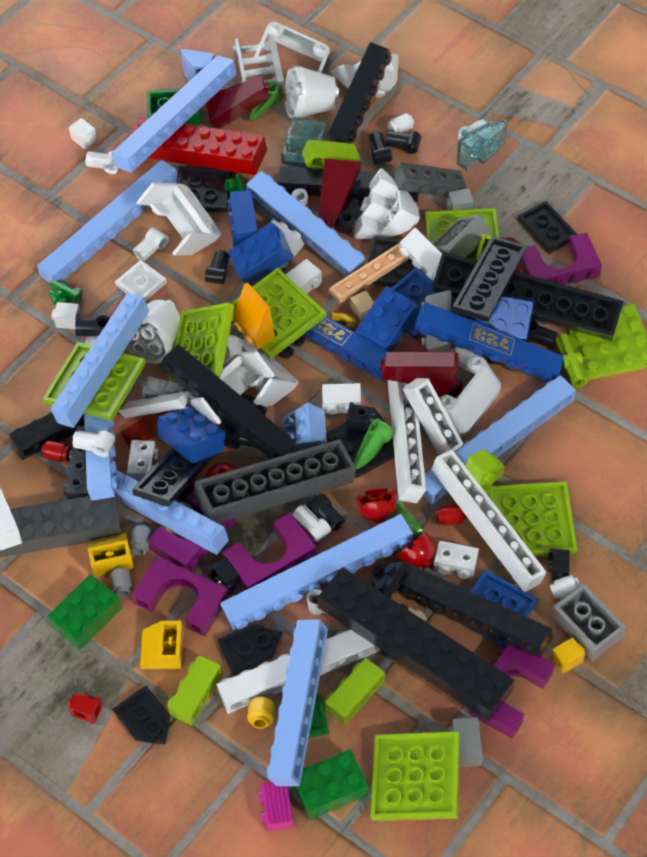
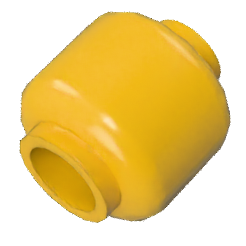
(261, 712)

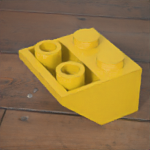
(109, 554)
(162, 646)

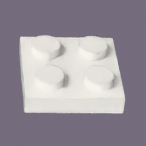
(141, 280)

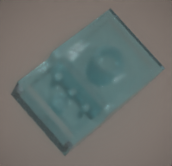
(296, 138)
(481, 144)

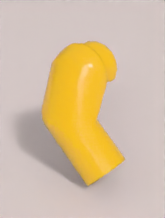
(344, 317)

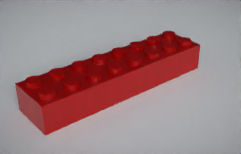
(211, 148)

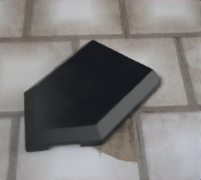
(249, 647)
(144, 717)

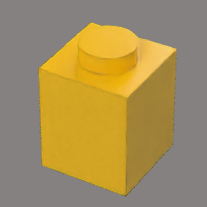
(568, 655)

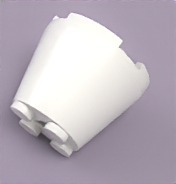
(309, 92)
(157, 332)

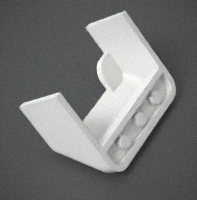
(295, 41)
(184, 213)
(240, 373)
(273, 388)
(476, 396)

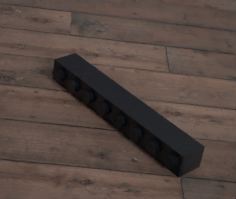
(311, 181)
(227, 403)
(475, 611)

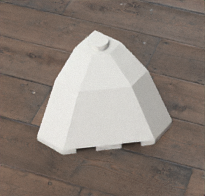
(346, 73)
(386, 210)

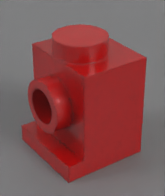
(85, 707)

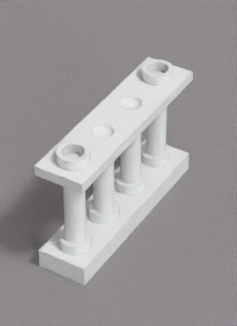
(271, 57)

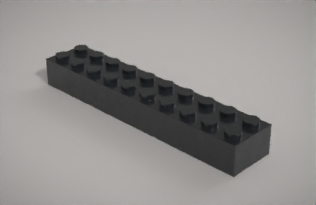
(554, 301)
(416, 644)

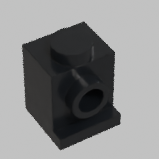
(359, 417)
(558, 563)
(224, 573)

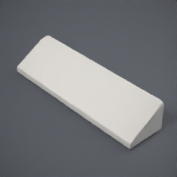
(154, 404)

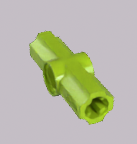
(572, 360)

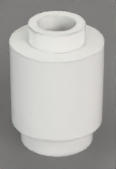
(401, 123)
(564, 586)

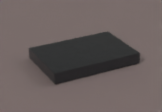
(546, 227)

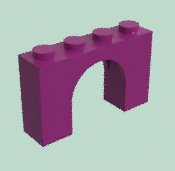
(585, 265)
(178, 550)
(298, 550)
(166, 575)
(517, 663)

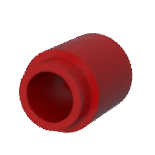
(55, 451)
(450, 515)

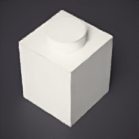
(82, 133)
(66, 315)

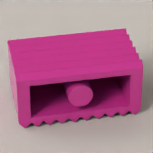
(277, 806)

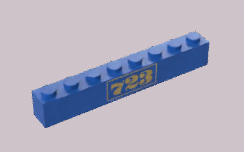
(488, 342)
(348, 346)

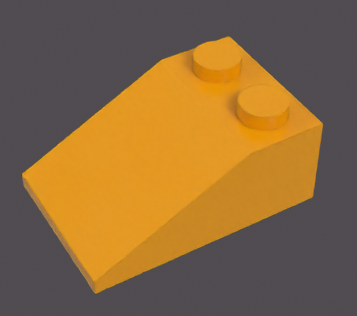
(253, 318)

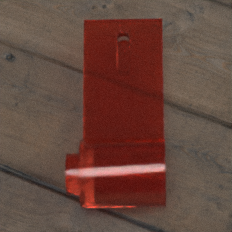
(143, 429)

